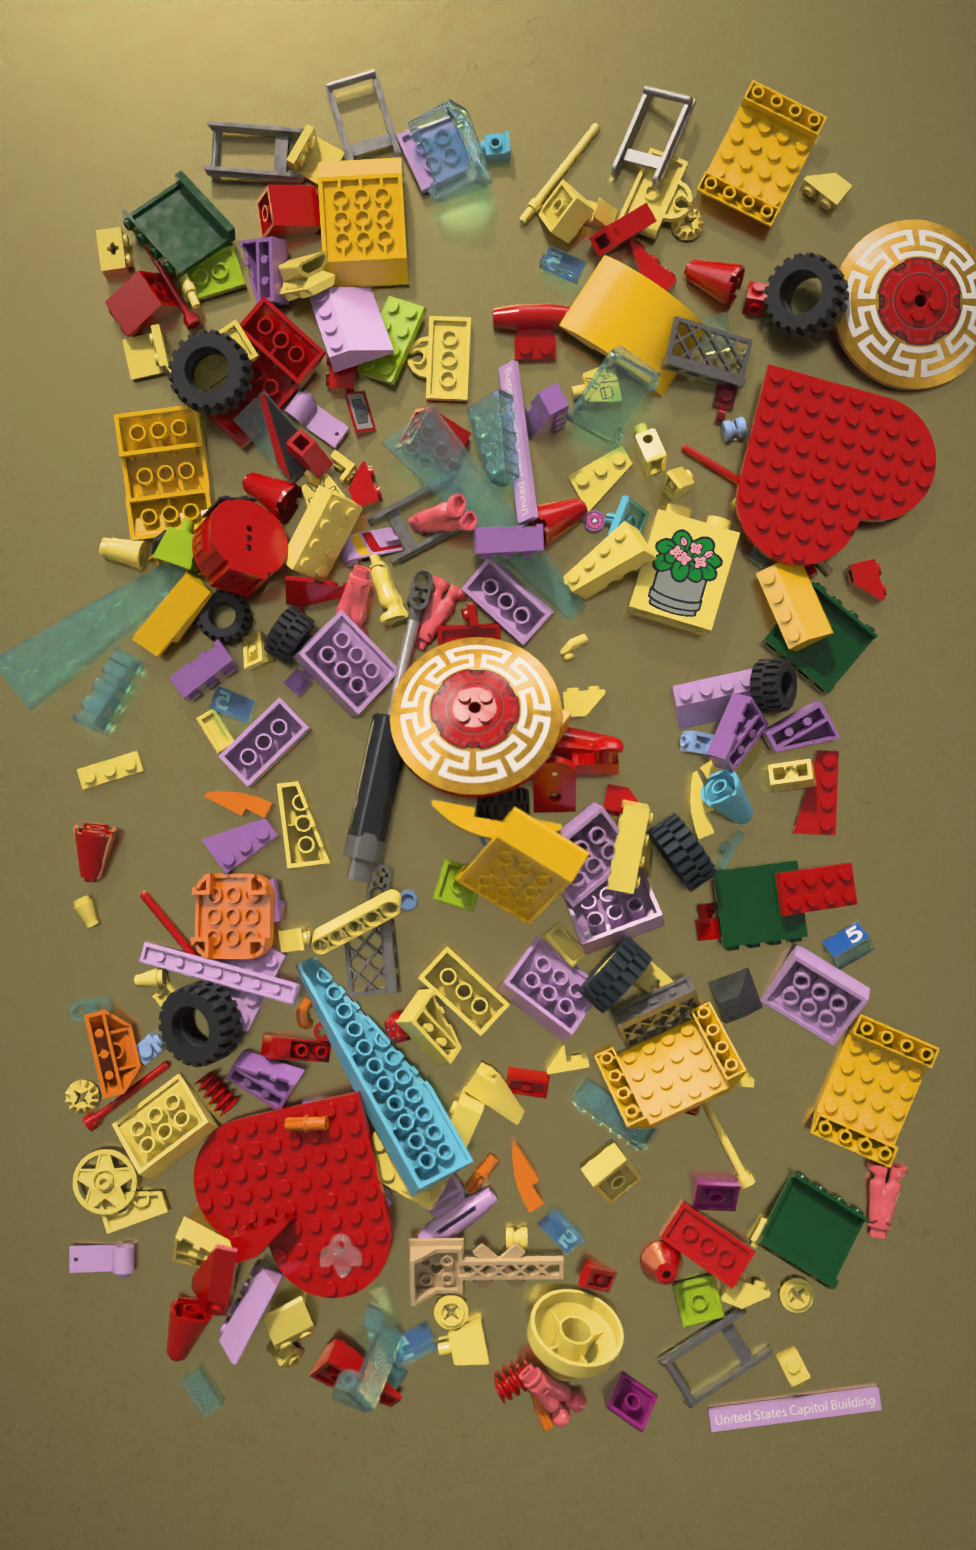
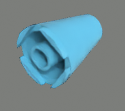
(727, 796)

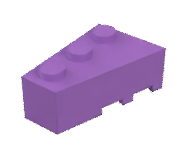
(263, 260)
(547, 412)
(737, 732)
(241, 843)
(265, 1078)

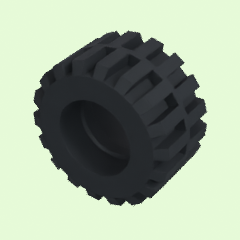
(236, 629)
(288, 634)
(773, 684)
(500, 805)

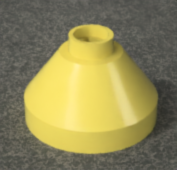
(574, 1334)

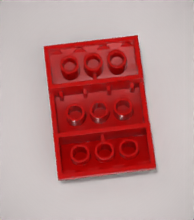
(283, 366)

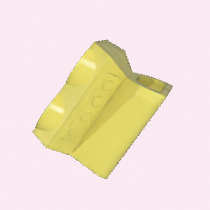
(305, 276)

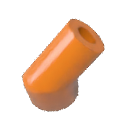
(302, 1014)

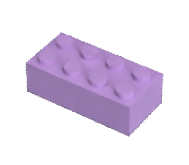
(264, 742)

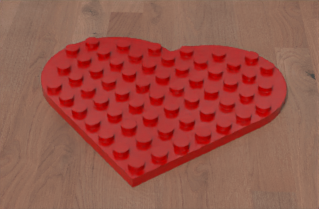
(824, 463)
(322, 1177)

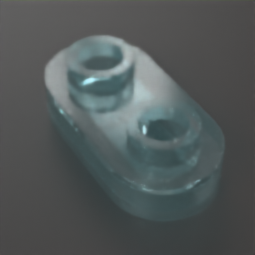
(89, 1005)

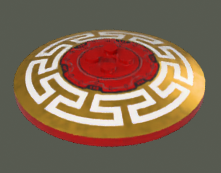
(883, 325)
(481, 750)

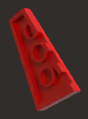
(819, 802)

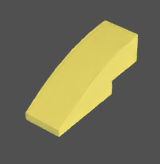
(698, 809)

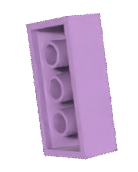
(508, 600)
(707, 698)

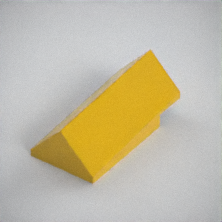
(173, 614)

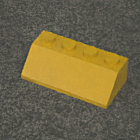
(794, 605)

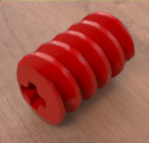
(217, 1092)
(511, 1383)

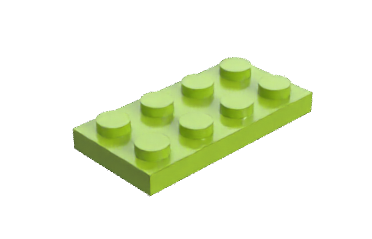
(402, 324)

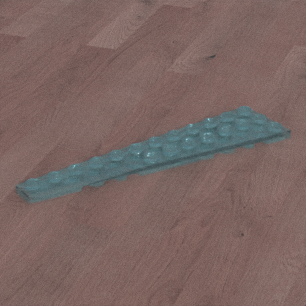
(447, 468)
(63, 649)

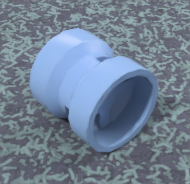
(734, 429)

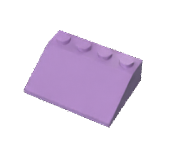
(350, 326)
(346, 663)
(596, 834)
(612, 915)
(547, 989)
(816, 995)
(249, 1003)
(249, 1309)

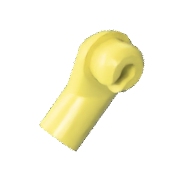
(573, 643)

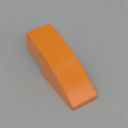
(241, 802)
(525, 1179)

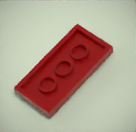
(816, 889)
(708, 1245)

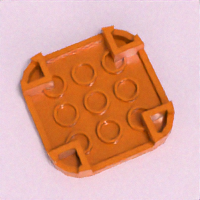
(233, 916)

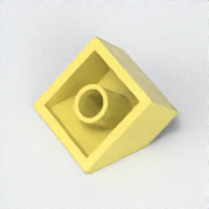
(565, 212)
(611, 1173)
(288, 1324)

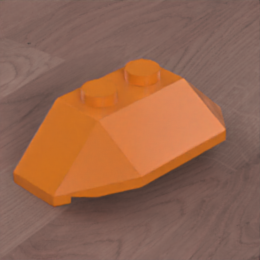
(113, 1051)

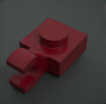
(723, 400)

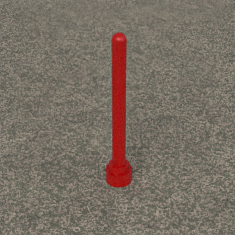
(190, 318)
(710, 463)
(167, 923)
(93, 1120)

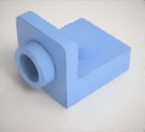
(695, 742)
(150, 1048)

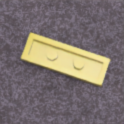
(110, 770)

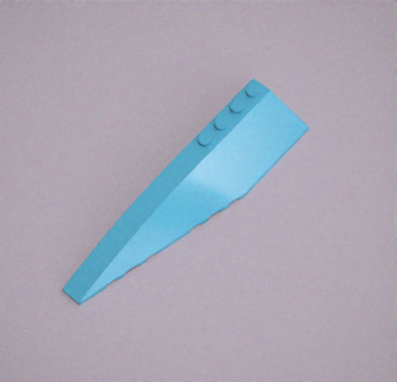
(393, 1093)

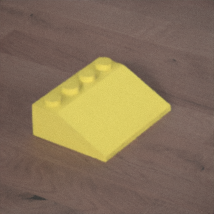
(164, 1127)

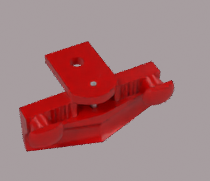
(575, 754)

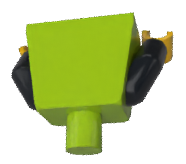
(176, 547)

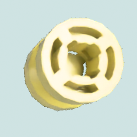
(518, 1237)

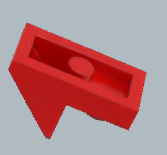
(596, 1277)

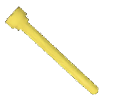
(743, 1176)

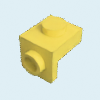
(286, 1358)

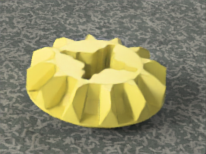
(685, 232)
(92, 1096)
(796, 1305)
(451, 1322)

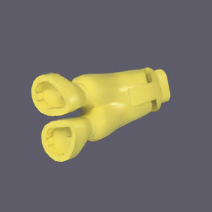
(387, 594)

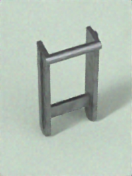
(373, 144)
(280, 159)
(647, 160)
(401, 529)
(736, 1342)

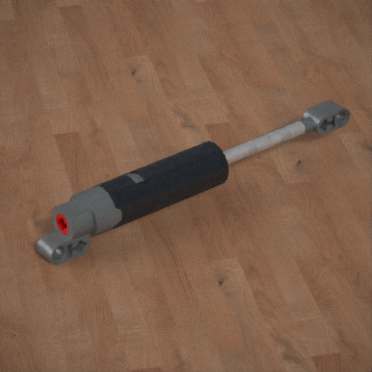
(381, 770)

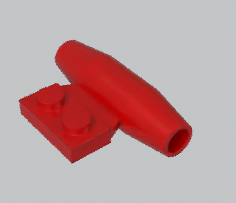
(534, 326)

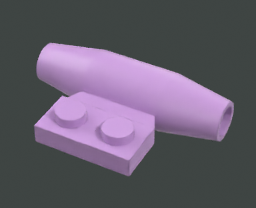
(455, 1212)

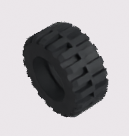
(785, 282)
(186, 361)
(179, 1030)

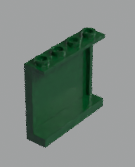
(180, 227)
(832, 656)
(751, 909)
(811, 1230)

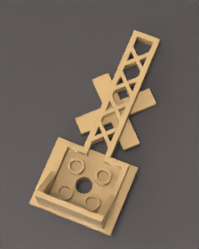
(430, 1280)

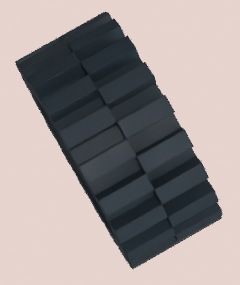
(682, 852)
(615, 974)

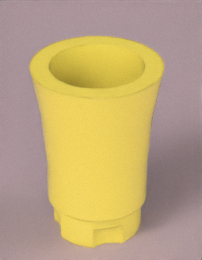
(124, 551)

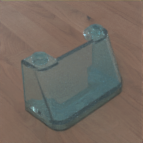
(451, 151)
(613, 395)
(364, 1388)

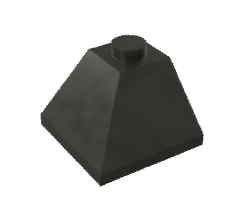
(735, 995)

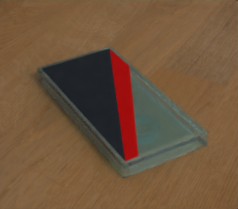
(270, 431)

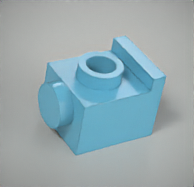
(499, 152)

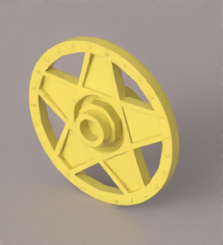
(105, 1181)

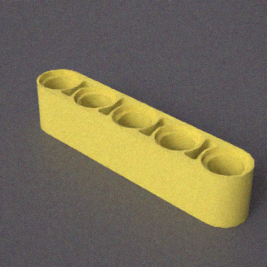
(362, 914)

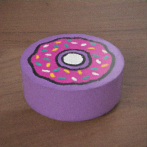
(594, 521)

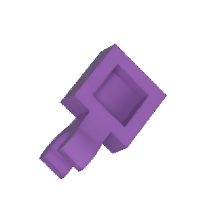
(298, 681)

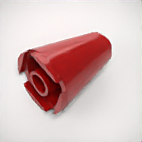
(716, 278)
(273, 494)
(559, 517)
(93, 847)
(661, 1263)
(185, 1326)

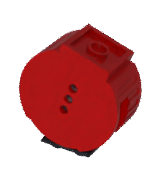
(239, 545)

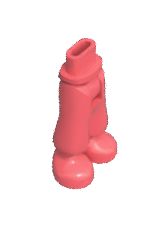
(445, 517)
(356, 595)
(437, 611)
(883, 1196)
(552, 1393)

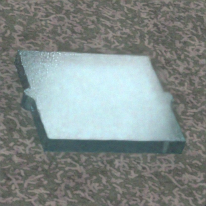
(717, 321)

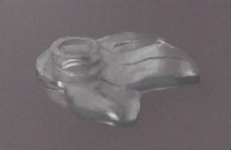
(340, 1257)

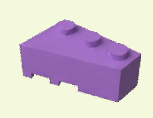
(507, 541)
(204, 671)
(801, 728)

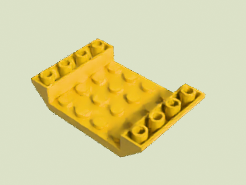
(762, 153)
(363, 222)
(523, 867)
(672, 1070)
(871, 1089)

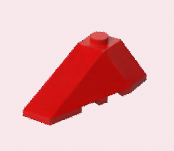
(308, 594)
(216, 1280)
(341, 1357)

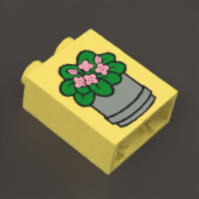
(689, 570)

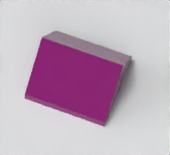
(715, 1193)
(630, 1401)

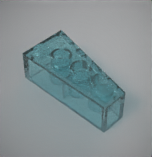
(495, 436)
(108, 691)
(604, 1110)

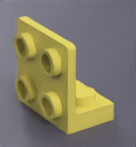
(310, 151)
(147, 354)

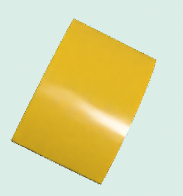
(629, 311)
(163, 469)
(465, 819)

